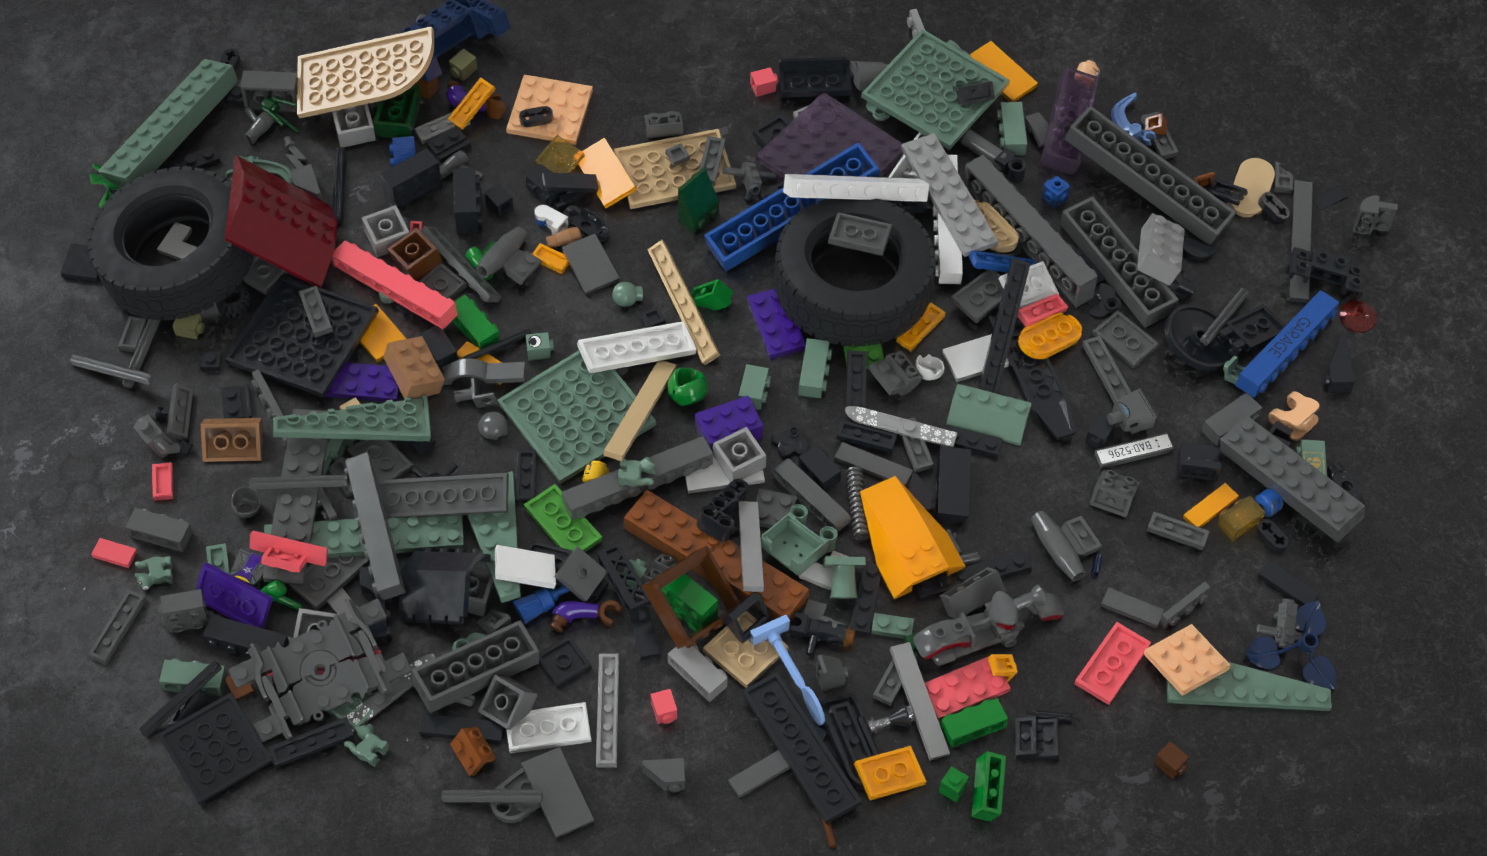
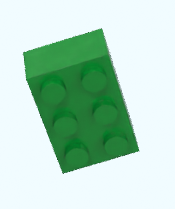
(691, 602)

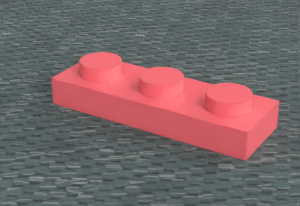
(1042, 309)

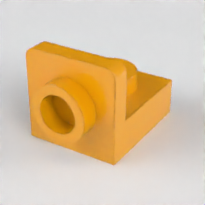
(1003, 665)

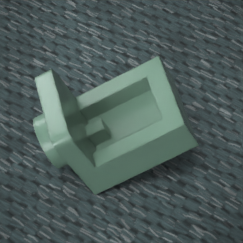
(1232, 370)
(640, 567)

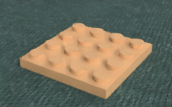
(567, 101)

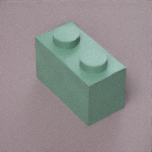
(754, 385)

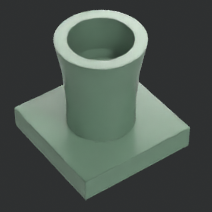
(844, 575)

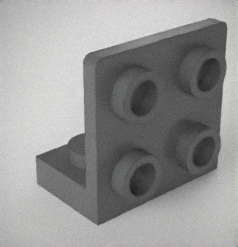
(1114, 492)

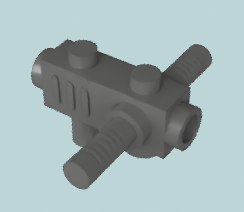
(750, 177)
(1286, 622)

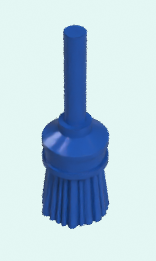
(537, 603)

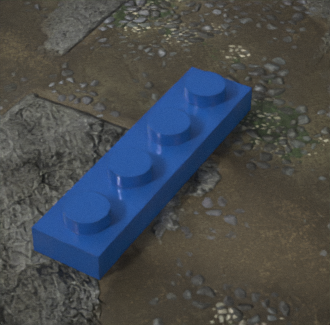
(993, 261)

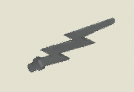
(297, 155)

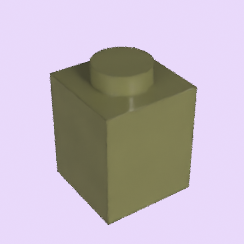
(463, 65)
(189, 326)

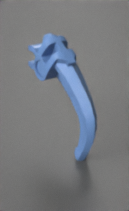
(1119, 118)

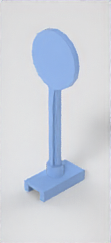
(771, 631)

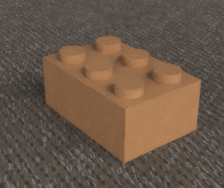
(413, 367)

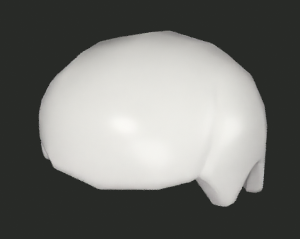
(929, 367)

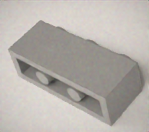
(698, 671)

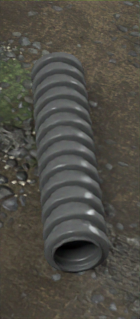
(855, 485)

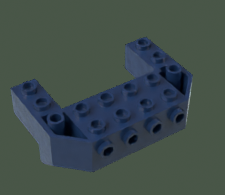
(455, 23)

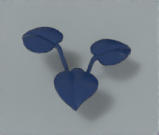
(1312, 622)

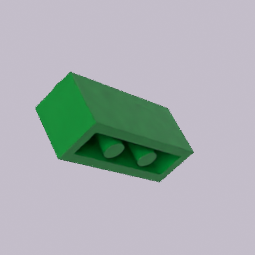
(475, 323)
(973, 722)
(988, 786)

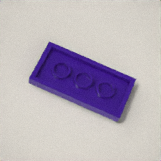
(776, 329)
(365, 383)
(233, 597)

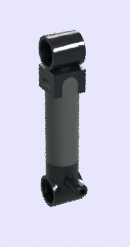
(1002, 160)

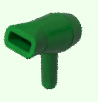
(474, 256)
(277, 590)

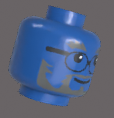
(1270, 502)

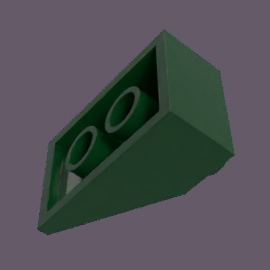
(697, 202)

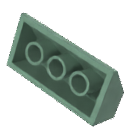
(989, 413)

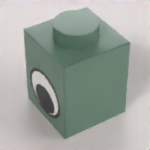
(539, 346)

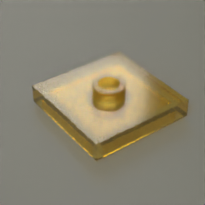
(560, 156)

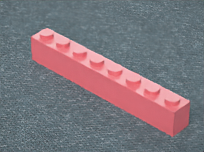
(394, 284)

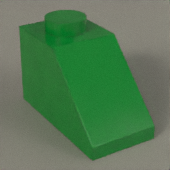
(712, 295)

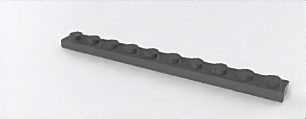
(274, 411)

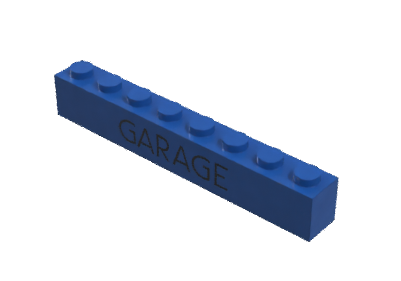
(1287, 343)

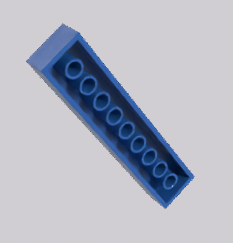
(764, 221)

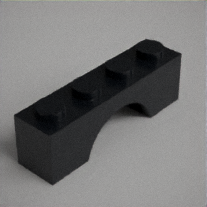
(379, 630)

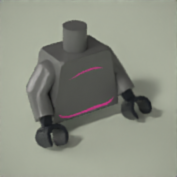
(156, 437)

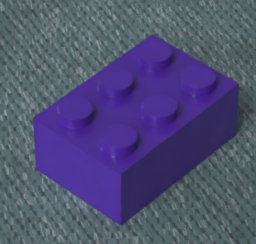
(727, 419)

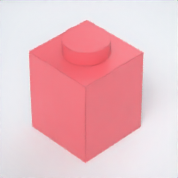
(763, 81)
(664, 706)

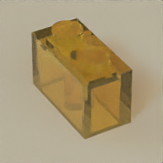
(1241, 517)

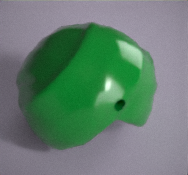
(687, 386)

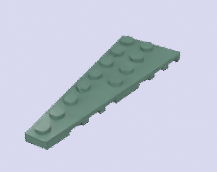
(387, 421)
(498, 530)
(1255, 688)

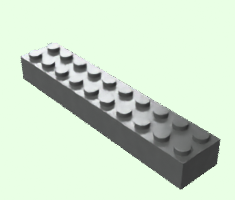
(1150, 175)
(1035, 234)

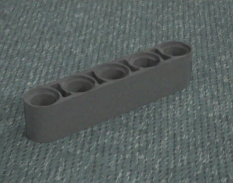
(811, 495)

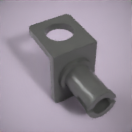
(473, 393)

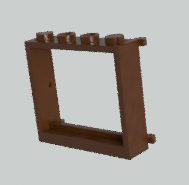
(653, 591)

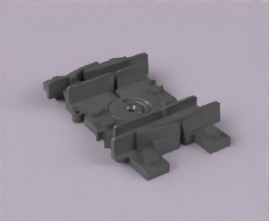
(315, 650)

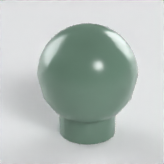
(626, 294)

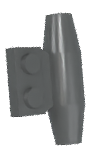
(506, 255)
(1066, 542)

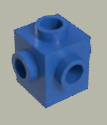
(1055, 191)

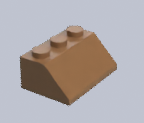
(232, 439)

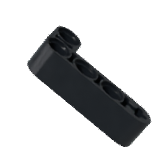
(714, 515)

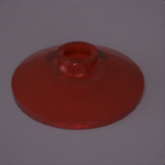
(1355, 321)

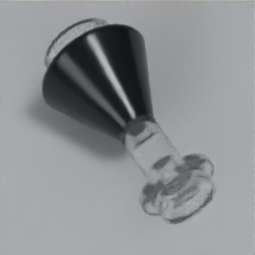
(900, 716)

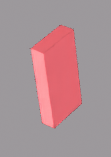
(162, 481)
(114, 553)

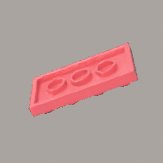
(1112, 663)
(965, 688)

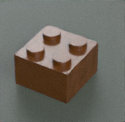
(414, 254)

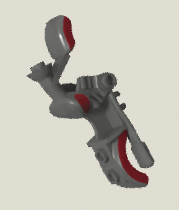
(985, 629)

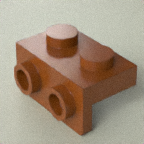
(472, 749)

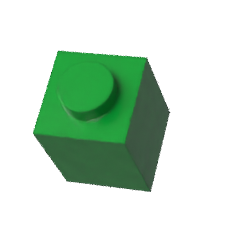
(953, 784)

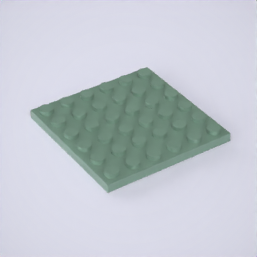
(920, 88)
(570, 414)

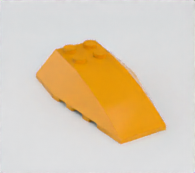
(906, 538)

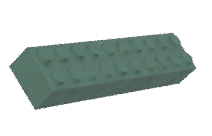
(170, 123)

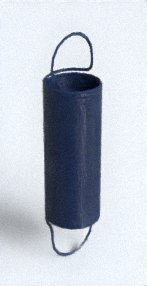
(1096, 564)

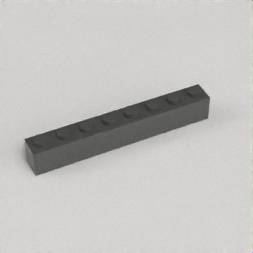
(668, 466)
(374, 527)

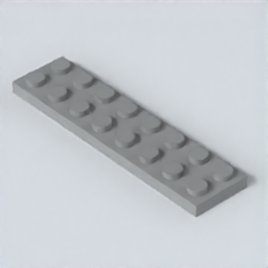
(949, 194)

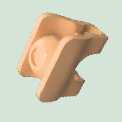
(1301, 416)

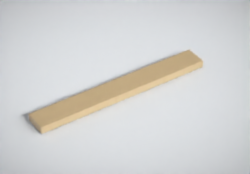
(683, 302)
(639, 410)

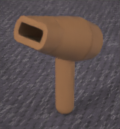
(564, 237)

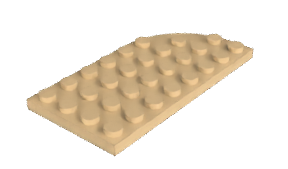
(362, 72)

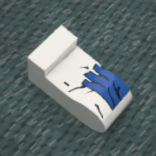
(551, 218)

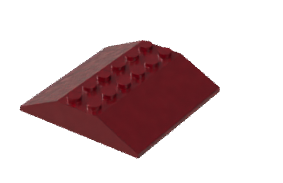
(280, 223)

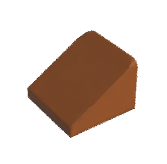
(1157, 124)
(1204, 180)
(240, 692)

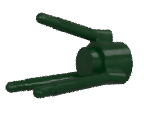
(271, 106)

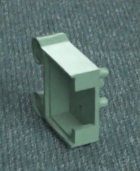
(795, 543)

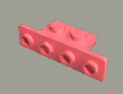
(287, 553)

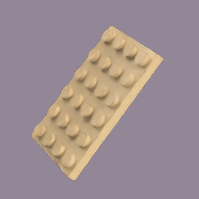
(655, 175)

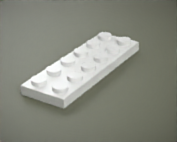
(636, 347)

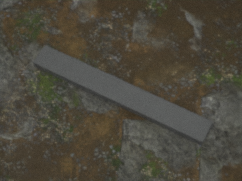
(1301, 234)

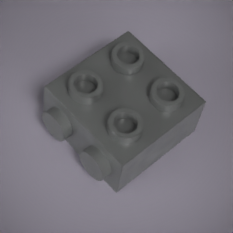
(183, 611)

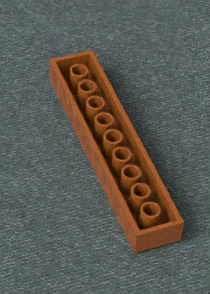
(678, 536)

